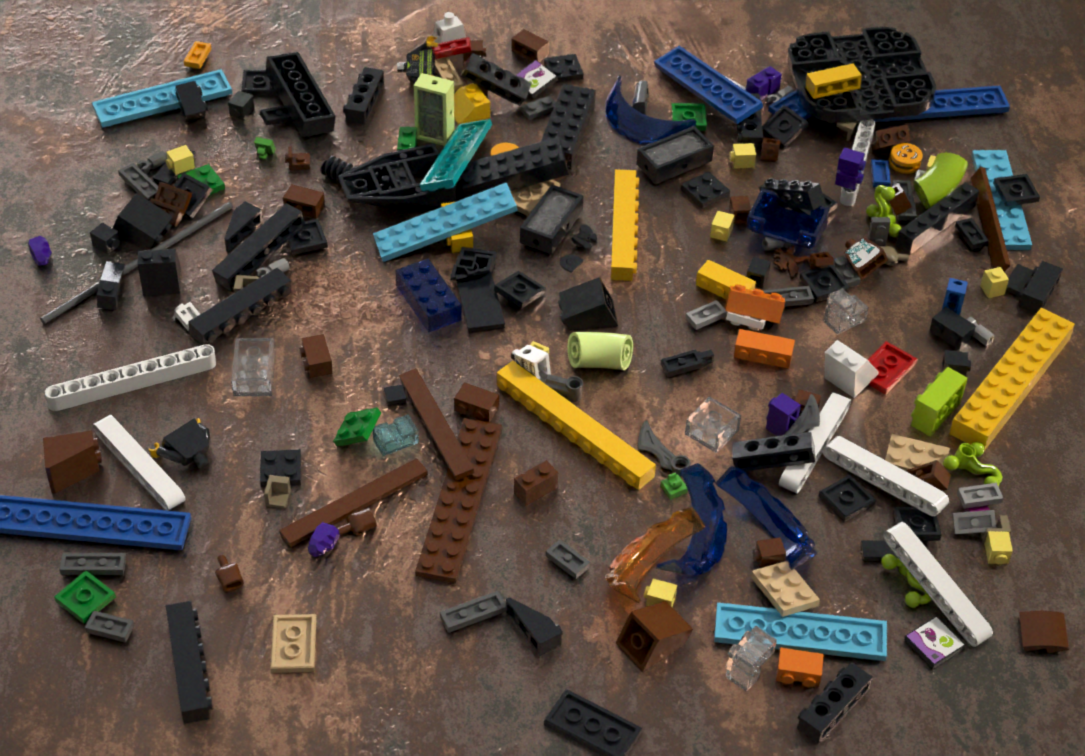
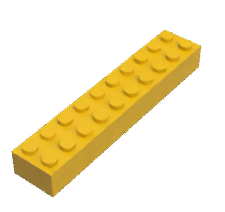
(1012, 379)

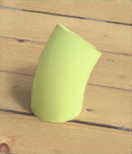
(600, 350)

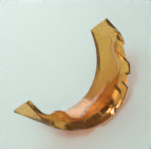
(645, 550)

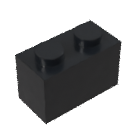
(190, 101)
(952, 328)

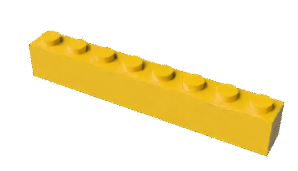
(624, 225)

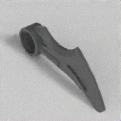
(808, 419)
(649, 442)

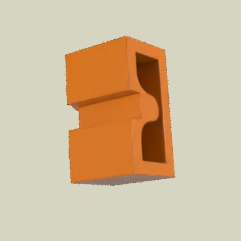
(799, 666)

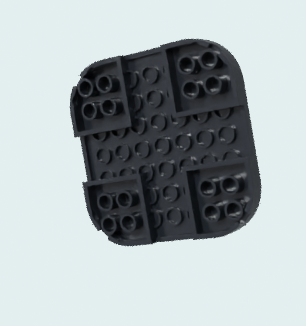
(891, 71)

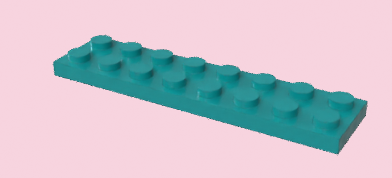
(455, 155)

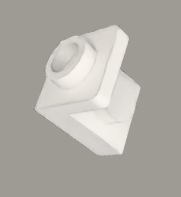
(185, 313)

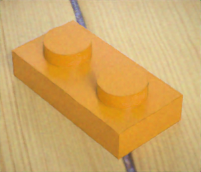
(197, 55)

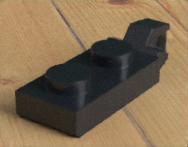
(686, 362)

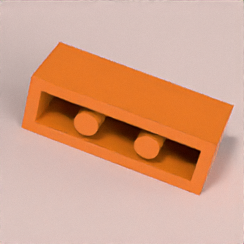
(755, 303)
(764, 348)

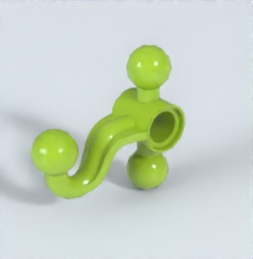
(884, 209)
(966, 459)
(912, 598)

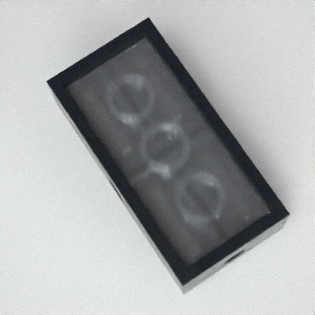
(675, 155)
(551, 219)

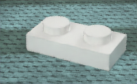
(752, 323)

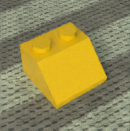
(470, 104)

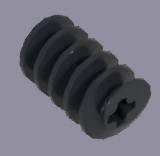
(334, 167)

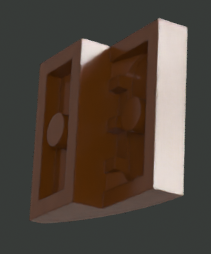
(172, 200)
(1044, 631)

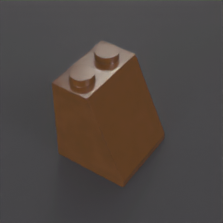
(70, 458)
(653, 634)

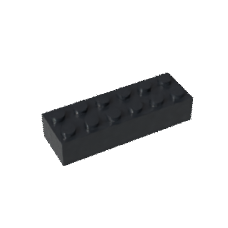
(300, 94)
(570, 119)
(516, 167)

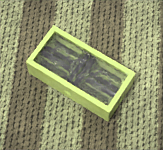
(434, 109)

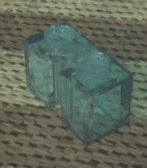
(395, 436)

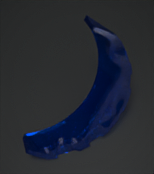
(636, 125)
(770, 513)
(708, 544)

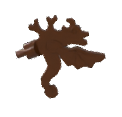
(788, 257)

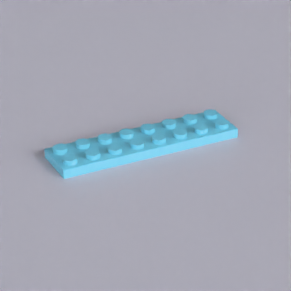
(157, 99)
(1011, 217)
(445, 222)
(805, 631)

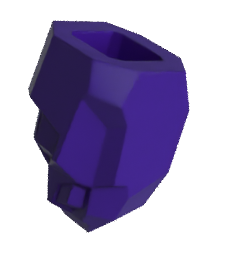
(39, 250)
(323, 539)

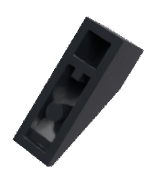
(242, 223)
(110, 285)
(535, 626)

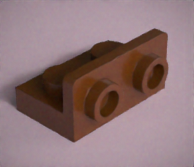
(890, 137)

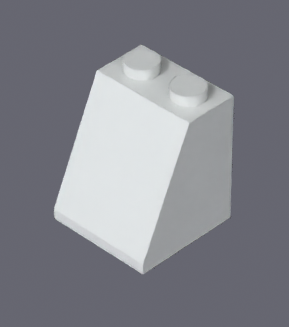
(848, 369)

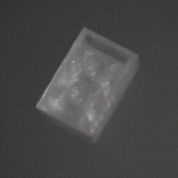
(253, 367)

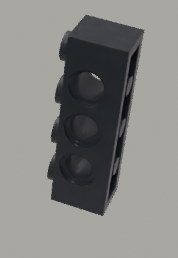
(472, 72)
(364, 95)
(751, 129)
(795, 193)
(774, 452)
(817, 726)

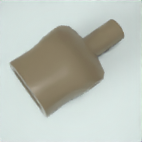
(893, 256)

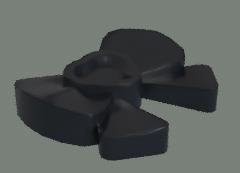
(585, 233)

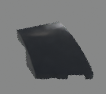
(473, 262)

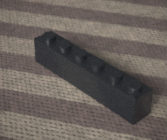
(937, 218)
(259, 246)
(240, 307)
(187, 662)

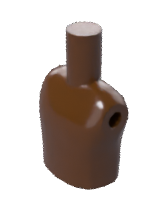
(359, 523)
(229, 575)

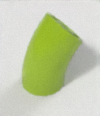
(940, 178)

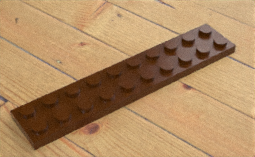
(458, 504)

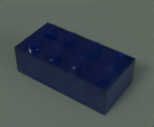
(428, 295)

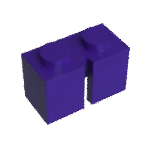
(764, 82)
(850, 167)
(781, 414)

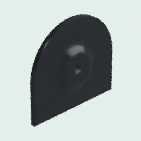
(570, 262)

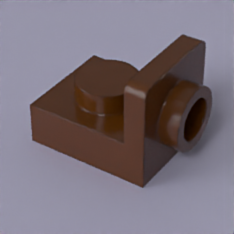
(770, 149)
(297, 161)
(820, 260)

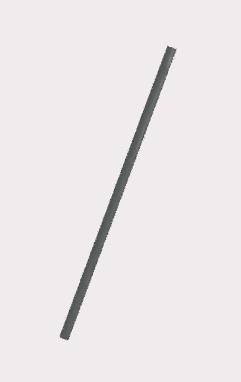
(132, 265)

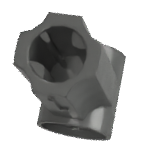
(570, 387)

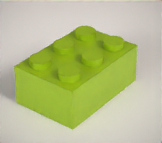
(938, 401)

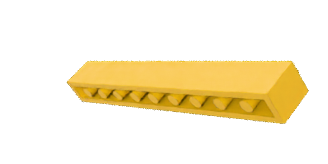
(576, 425)

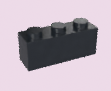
(1040, 286)

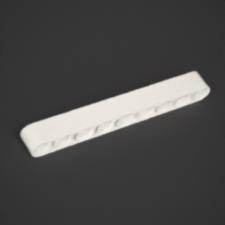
(130, 377)

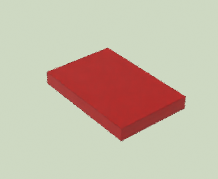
(892, 366)

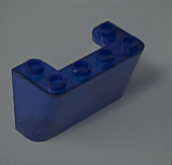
(786, 224)

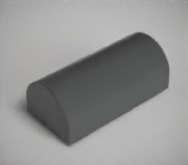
(641, 97)

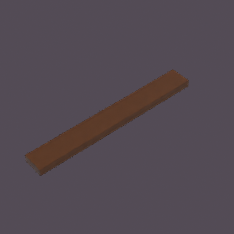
(990, 220)
(436, 424)
(354, 501)

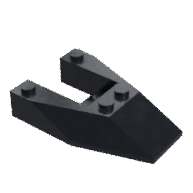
(390, 180)

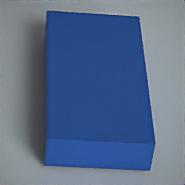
(880, 173)

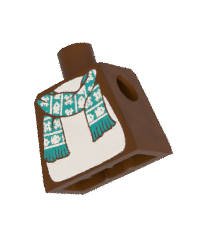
(864, 256)

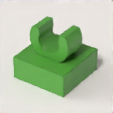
(264, 147)
(673, 486)

